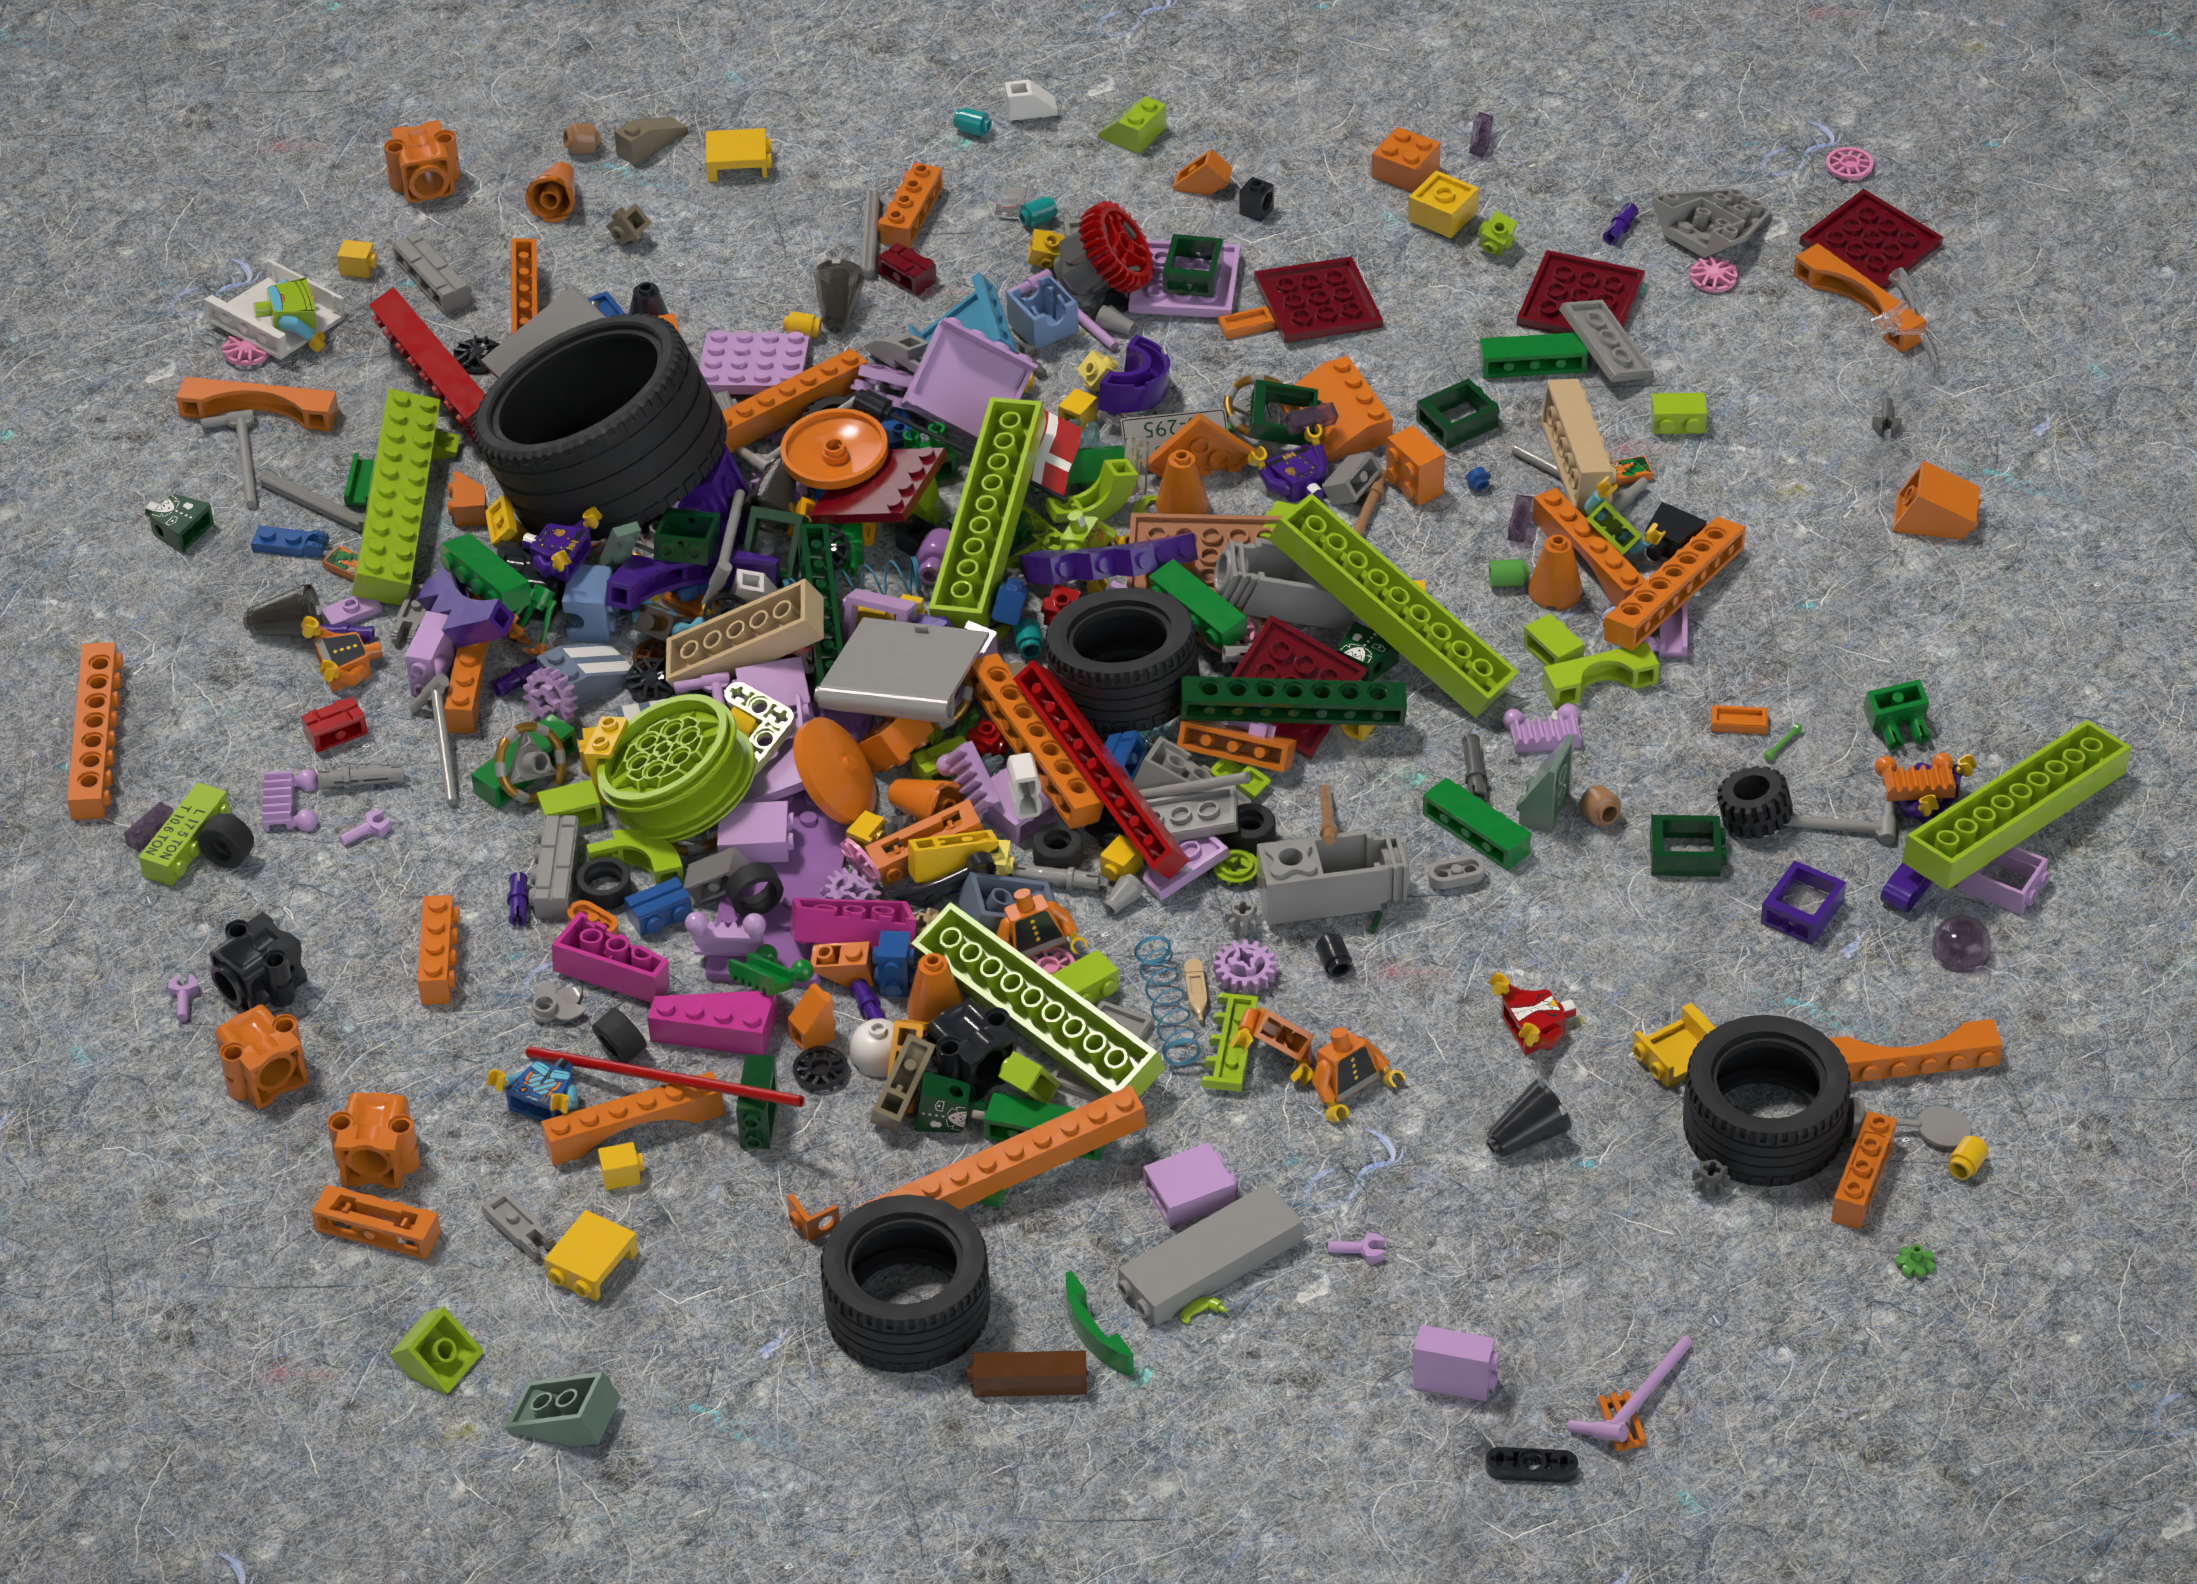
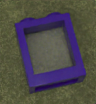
(1805, 900)

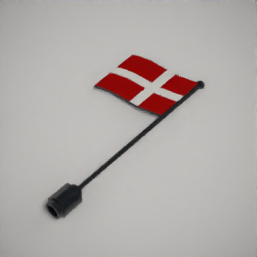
(1053, 460)

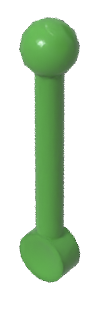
(1770, 754)

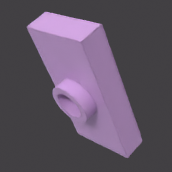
(351, 610)

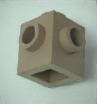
(628, 224)

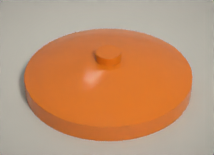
(834, 448)
(834, 770)

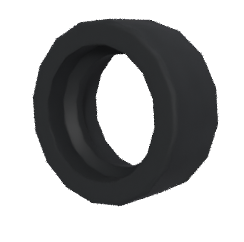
(600, 868)
(748, 876)

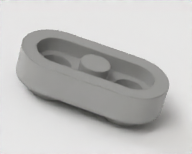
(1456, 872)

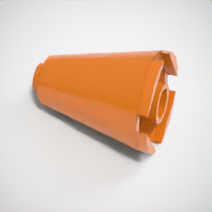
(552, 193)
(1182, 486)
(1556, 575)
(925, 797)
(932, 989)

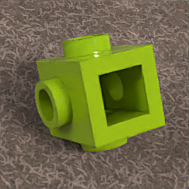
(1497, 234)

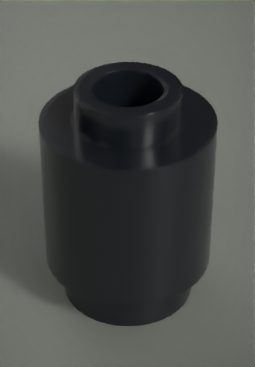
(1334, 954)

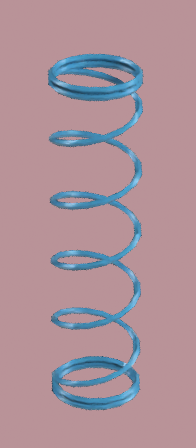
(913, 571)
(1181, 1041)

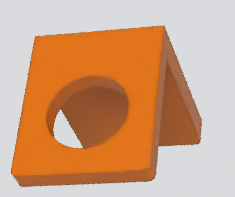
(809, 1224)

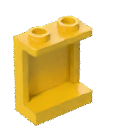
(737, 150)
(502, 522)
(603, 746)
(1670, 1048)
(589, 1254)

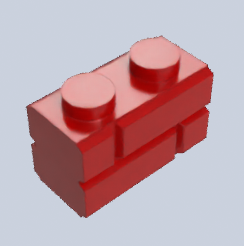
(334, 724)

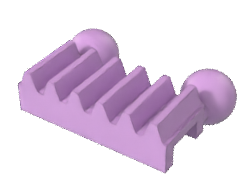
(1672, 635)
(1542, 735)
(971, 775)
(279, 799)
(725, 940)

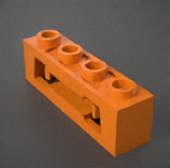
(894, 864)
(1864, 1170)
(376, 1221)

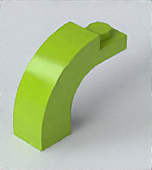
(1103, 497)
(654, 856)

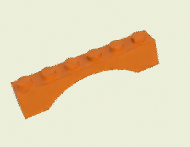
(1826, 272)
(209, 397)
(1557, 515)
(464, 691)
(1967, 1047)
(577, 1132)

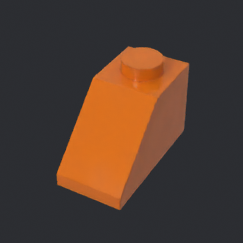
(1204, 175)

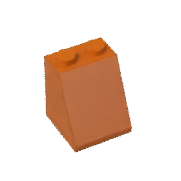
(1936, 504)

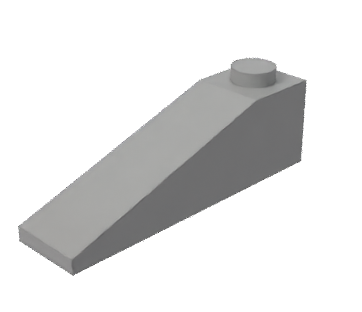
(1170, 765)

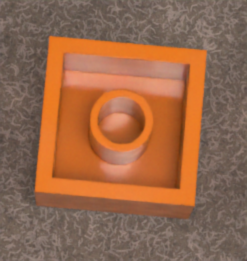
(1405, 159)
(1415, 465)
(893, 741)

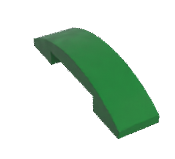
(1110, 1349)

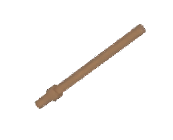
(1373, 494)
(1328, 829)

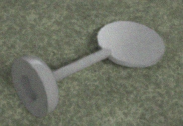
(1936, 1124)

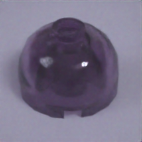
(1961, 944)

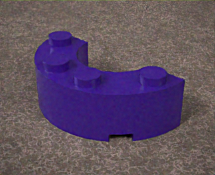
(1141, 383)

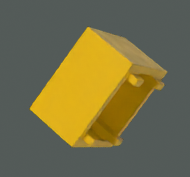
(1443, 204)

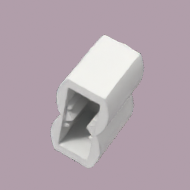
(1024, 785)

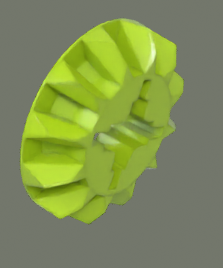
(1248, 866)

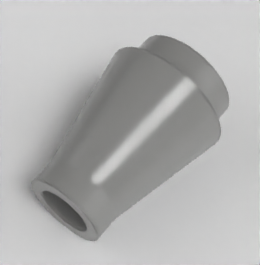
(1113, 320)
(1124, 892)

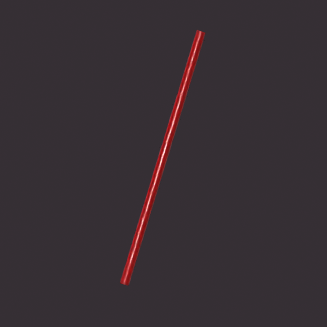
(667, 1076)

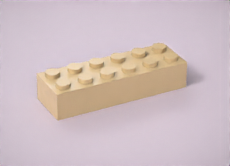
(1575, 441)
(748, 634)

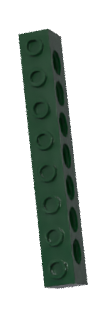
(818, 570)
(1293, 701)

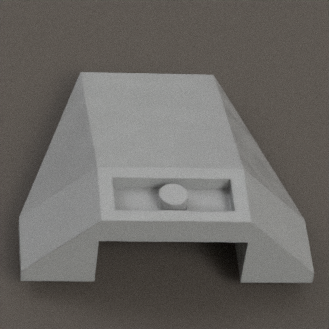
(1709, 218)

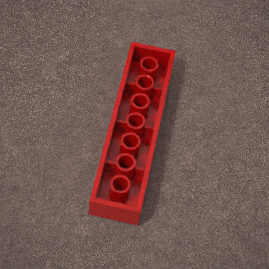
(429, 356)

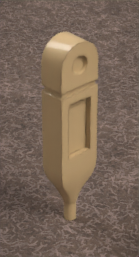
(1196, 987)

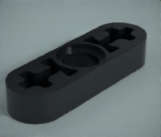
(1521, 1473)

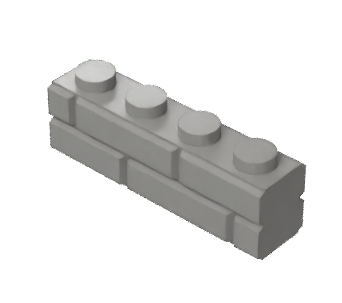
(432, 273)
(556, 866)

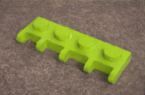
(1230, 1062)

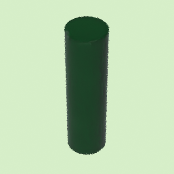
(1375, 922)

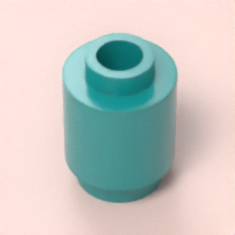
(972, 121)
(1037, 211)
(1028, 638)

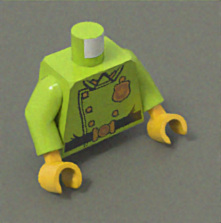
(1087, 533)

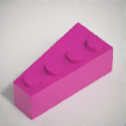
(848, 920)
(609, 961)
(715, 1021)

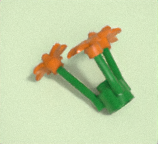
(540, 598)

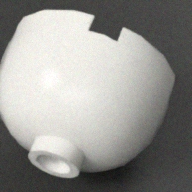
(872, 1046)

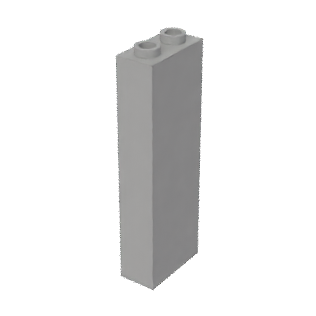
(1210, 1254)

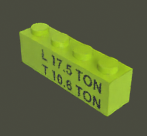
(177, 840)

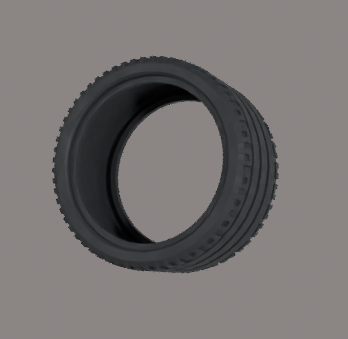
(601, 422)

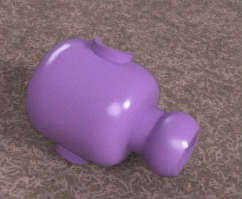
(931, 554)

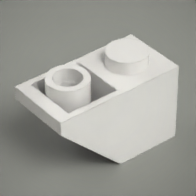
(1028, 100)
(751, 586)

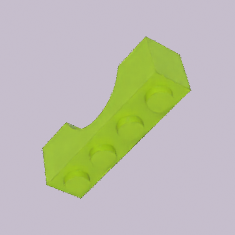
(1568, 679)

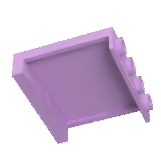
(961, 375)
(780, 775)

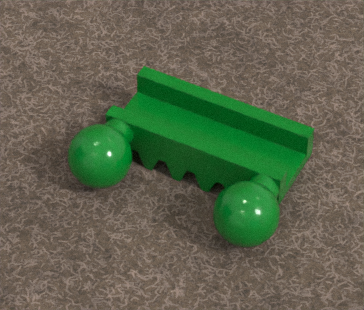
(358, 482)
(765, 974)

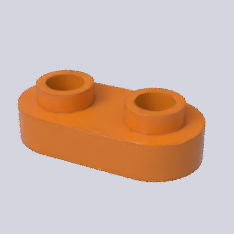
(594, 915)

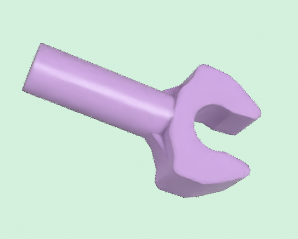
(1256, 728)
(374, 824)
(183, 994)
(1363, 1248)

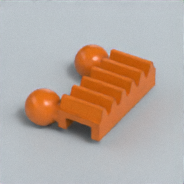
(1914, 783)

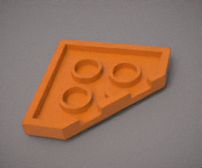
(1209, 443)

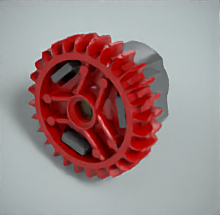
(1104, 253)

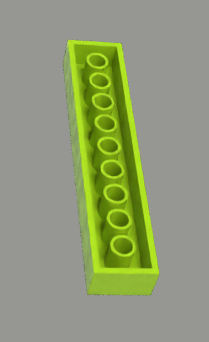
(396, 497)
(988, 512)
(1393, 605)
(2016, 804)
(1040, 1005)

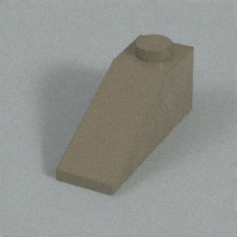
(645, 136)
(902, 1083)

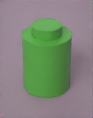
(1507, 573)

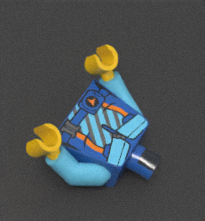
(539, 1090)

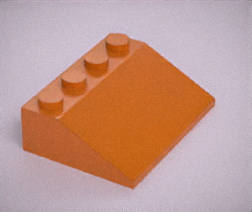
(1362, 417)

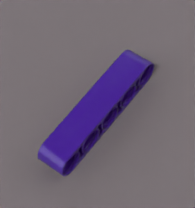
(1904, 888)

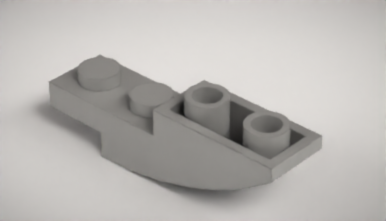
(899, 350)

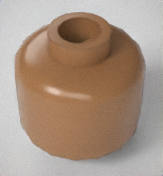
(581, 138)
(1600, 806)

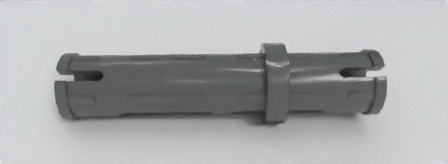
(1475, 775)

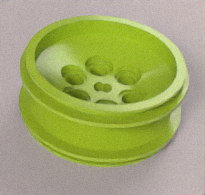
(678, 768)

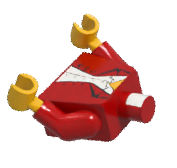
(1532, 1015)

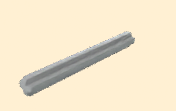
(870, 233)
(312, 500)

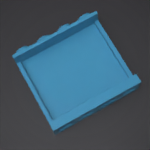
(977, 311)

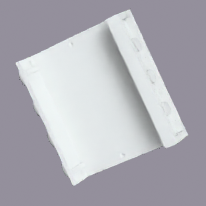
(239, 318)

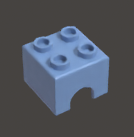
(1044, 316)
(586, 600)

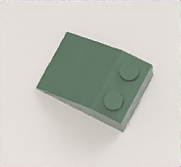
(1548, 789)
(565, 1409)

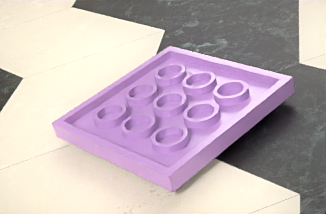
(1152, 300)
(752, 361)

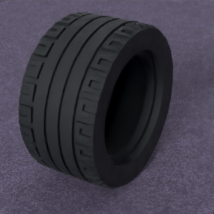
(1116, 627)
(1770, 1052)
(902, 1232)

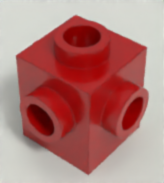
(1059, 598)
(988, 739)

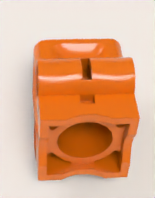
(422, 161)
(261, 1055)
(374, 1140)

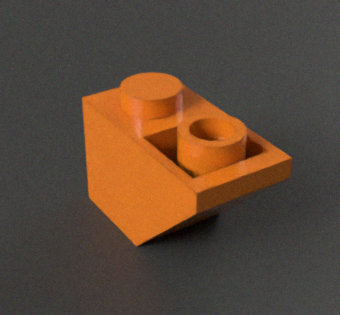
(468, 501)
(844, 962)
(812, 1019)

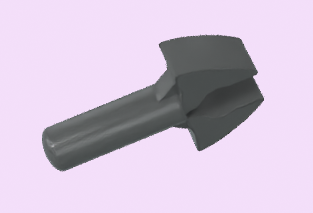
(1030, 351)
(1886, 419)

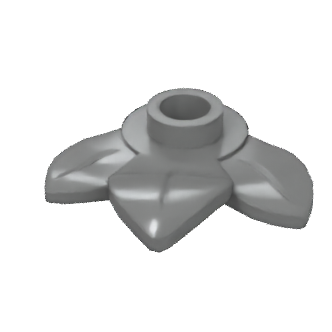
(555, 1003)

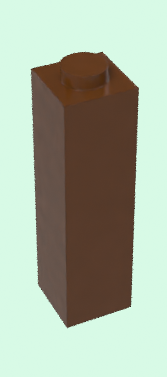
(1028, 1373)

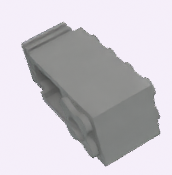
(1271, 583)
(1316, 881)

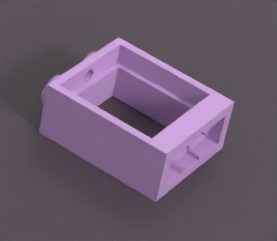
(904, 609)
(429, 652)
(2005, 896)

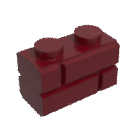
(907, 268)

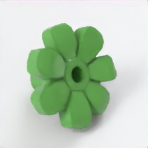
(968, 721)
(1915, 1261)

